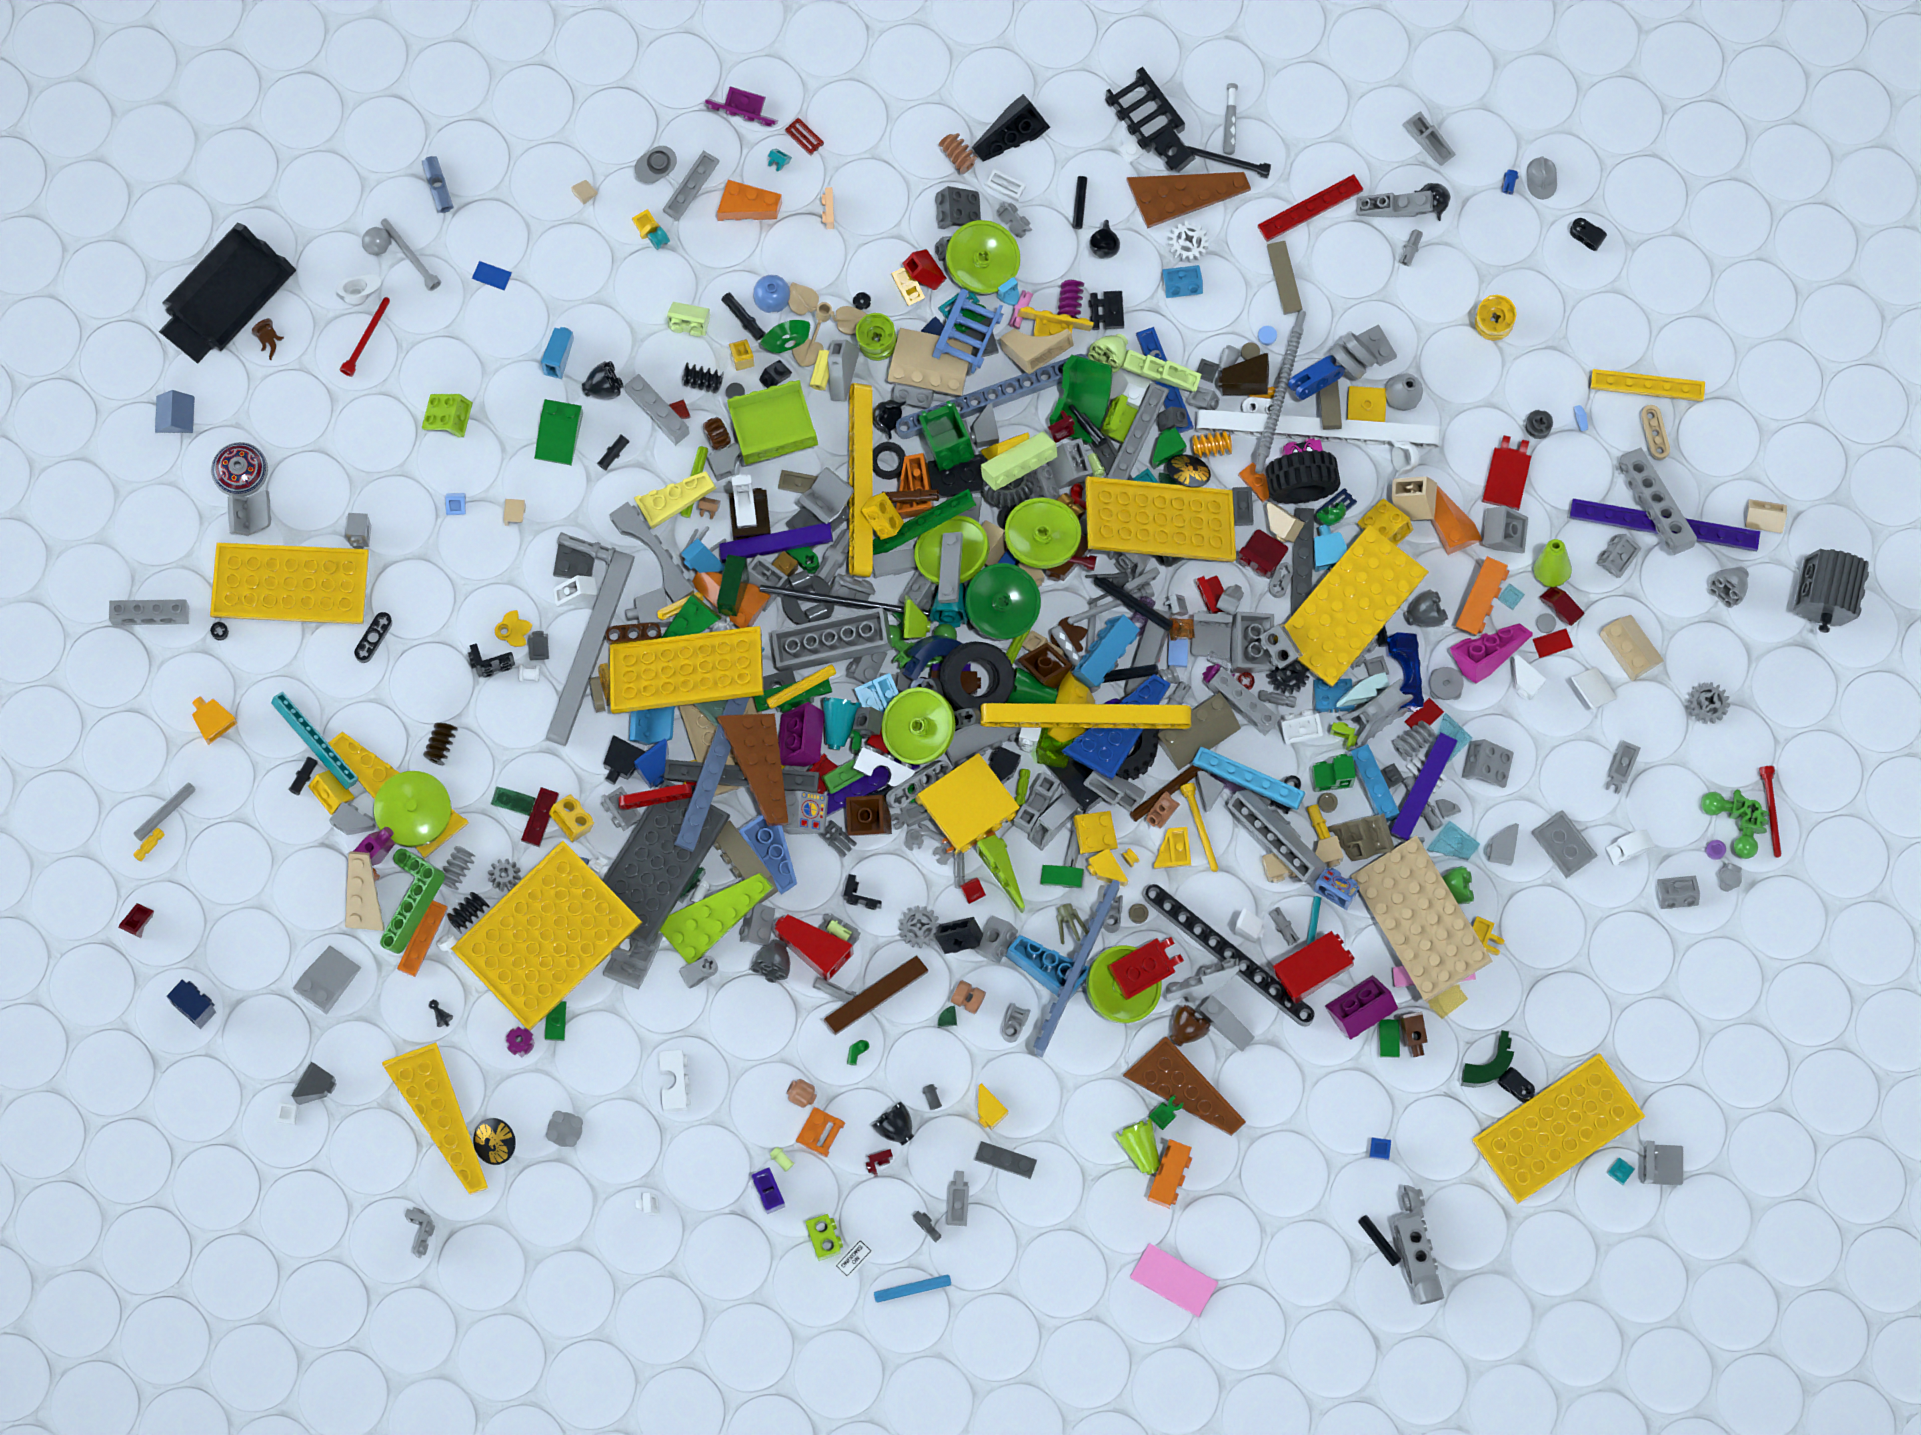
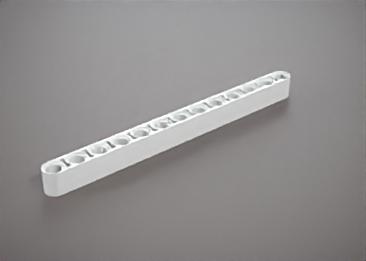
(1311, 427)

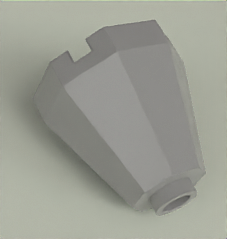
(1132, 563)

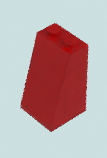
(814, 946)
(1313, 966)

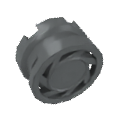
(1539, 424)

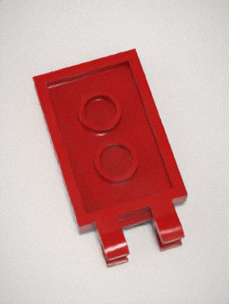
(1507, 475)
(1144, 967)

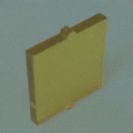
(1448, 1001)

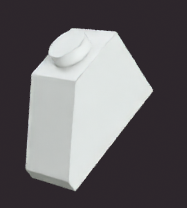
(575, 591)
(1526, 679)
(1249, 926)

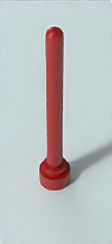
(348, 367)
(1767, 774)

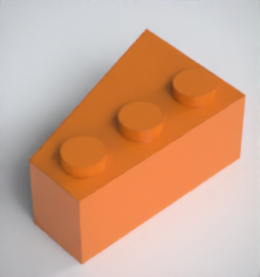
(748, 202)
(914, 476)
(1170, 1174)

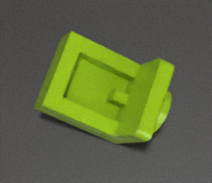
(1342, 730)

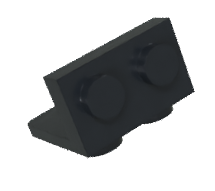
(487, 667)

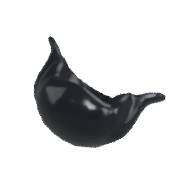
(1441, 197)
(1104, 242)
(887, 414)

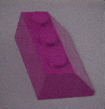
(801, 735)
(1362, 1007)

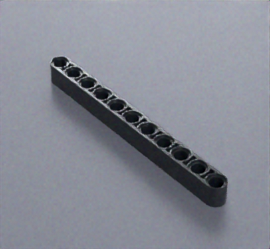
(1225, 946)

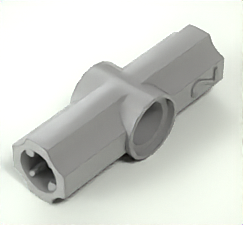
(834, 557)

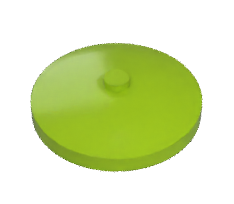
(982, 256)
(1042, 533)
(974, 548)
(918, 726)
(413, 807)
(1107, 996)

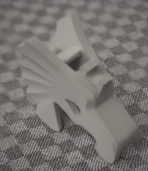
(1380, 711)

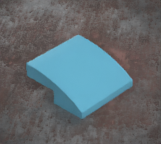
(877, 692)

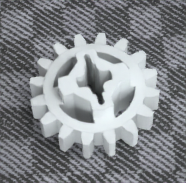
(1189, 233)

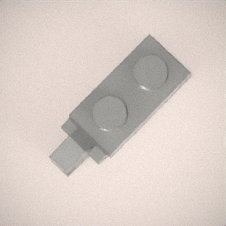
(958, 1201)

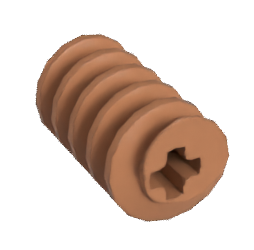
(958, 152)

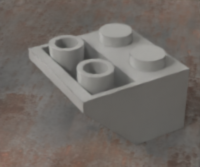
(1071, 464)
(764, 573)

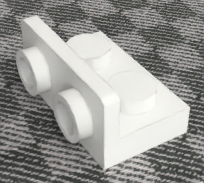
(1301, 726)

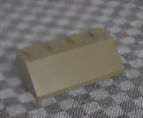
(1210, 726)

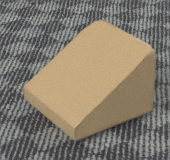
(584, 191)

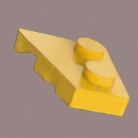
(1174, 849)

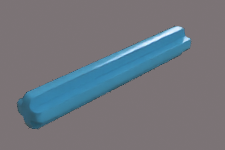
(912, 1288)

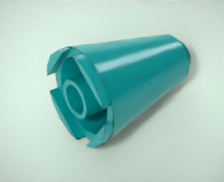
(950, 613)
(838, 720)

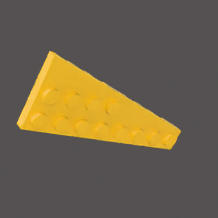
(374, 772)
(428, 1091)

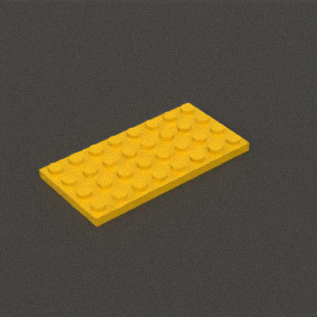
(1160, 519)
(289, 583)
(1353, 604)
(686, 669)
(1558, 1128)

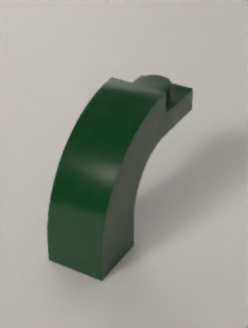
(1484, 1075)

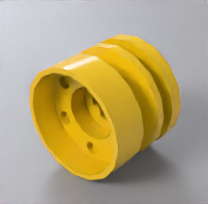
(1500, 308)

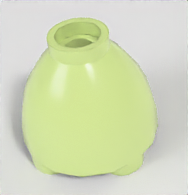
(1109, 350)

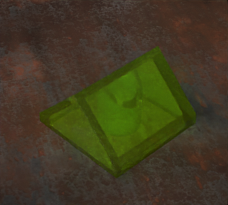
(1050, 750)

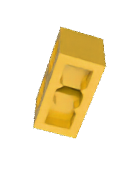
(882, 515)
(568, 820)

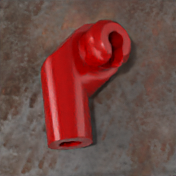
(1076, 494)

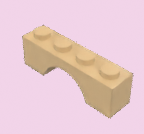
(1327, 850)

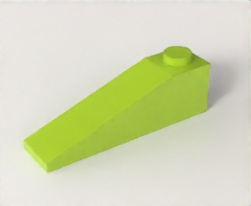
(995, 856)

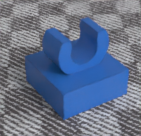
(1380, 1148)

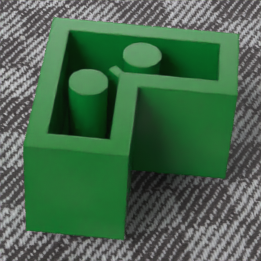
(1334, 775)

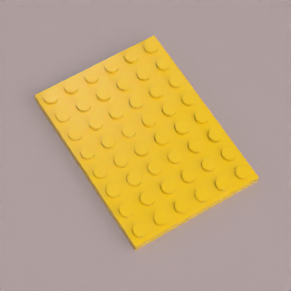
(546, 935)

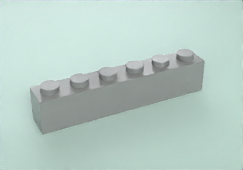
(1277, 836)

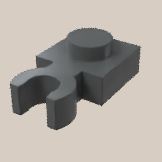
(923, 1221)

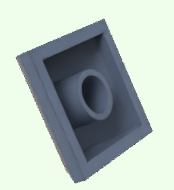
(174, 412)

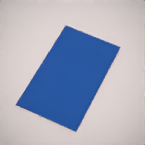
(491, 275)

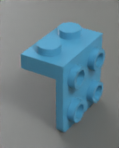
(652, 725)

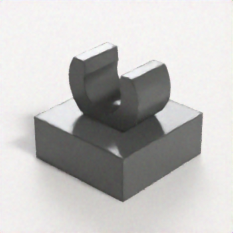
(1392, 776)

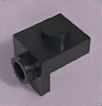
(775, 374)

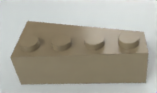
(741, 856)

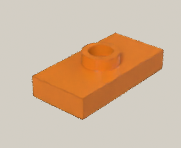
(1256, 481)

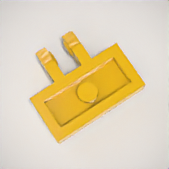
(1483, 930)

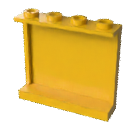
(968, 803)

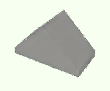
(1210, 789)

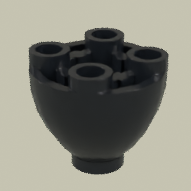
(603, 382)
(895, 1124)

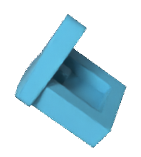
(1009, 292)

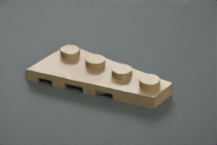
(362, 899)

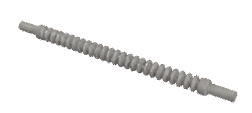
(1264, 451)

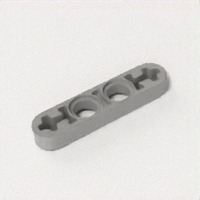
(918, 783)

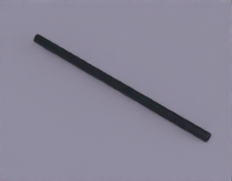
(834, 599)

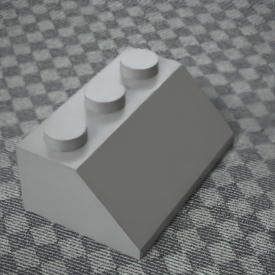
(1245, 642)

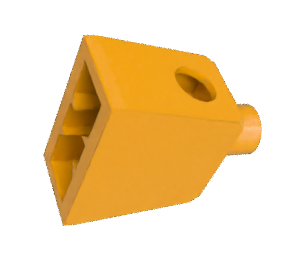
(212, 719)

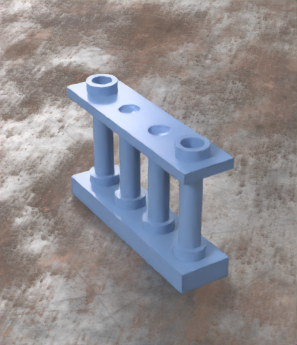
(950, 332)

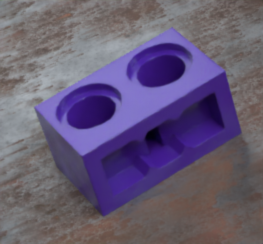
(768, 1190)

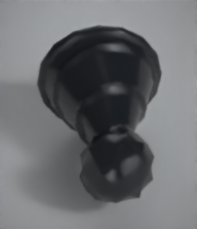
(442, 1017)

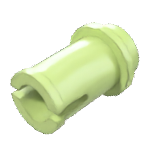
(1097, 469)
(838, 930)
(781, 1158)

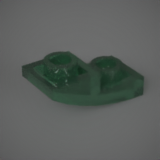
(513, 801)

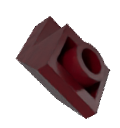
(1563, 604)

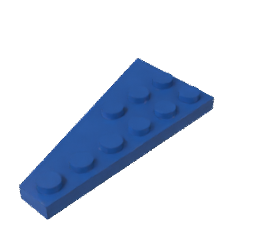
(1108, 747)

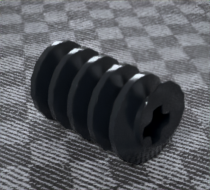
(702, 378)
(466, 911)

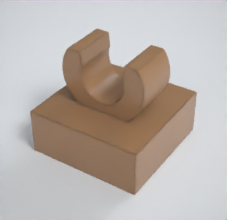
(709, 504)

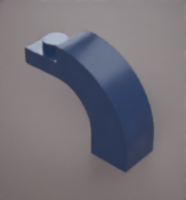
(927, 649)

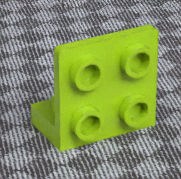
(447, 413)
(1119, 419)

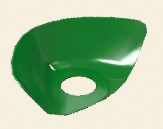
(797, 330)

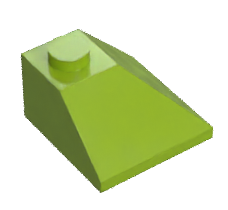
(914, 620)

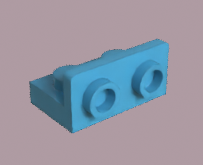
(1182, 281)

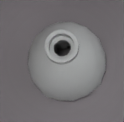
(1404, 391)
(1730, 585)

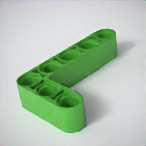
(416, 901)

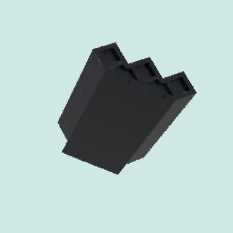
(223, 293)

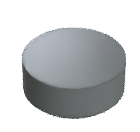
(1546, 623)

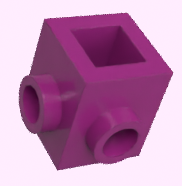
(523, 1047)

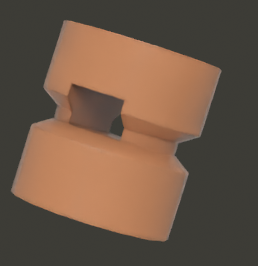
(962, 993)

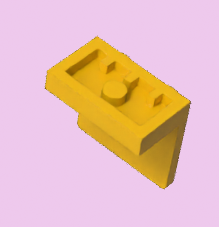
(1387, 521)

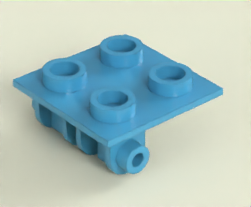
(1327, 697)

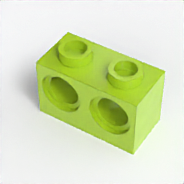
(819, 1238)

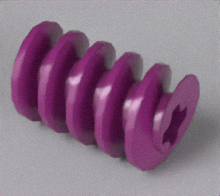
(1069, 298)

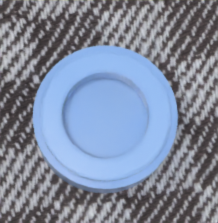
(1267, 335)

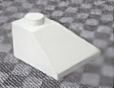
(1130, 385)

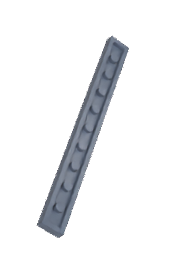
(708, 780)
(1073, 974)

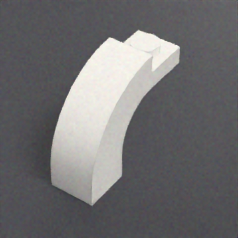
(744, 501)

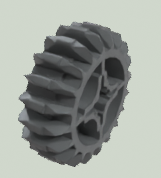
(1012, 493)

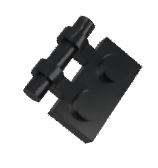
(1113, 310)

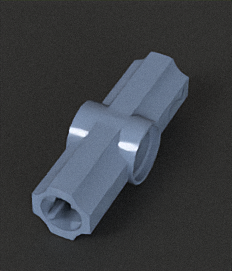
(441, 193)

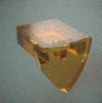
(1182, 629)

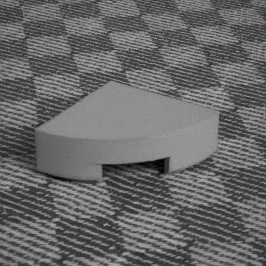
(1447, 808)

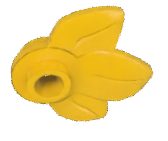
(516, 629)

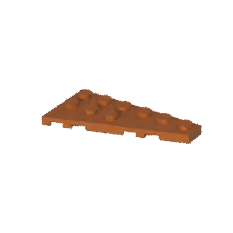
(758, 755)

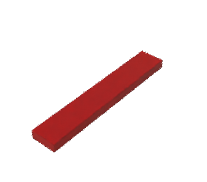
(1310, 208)

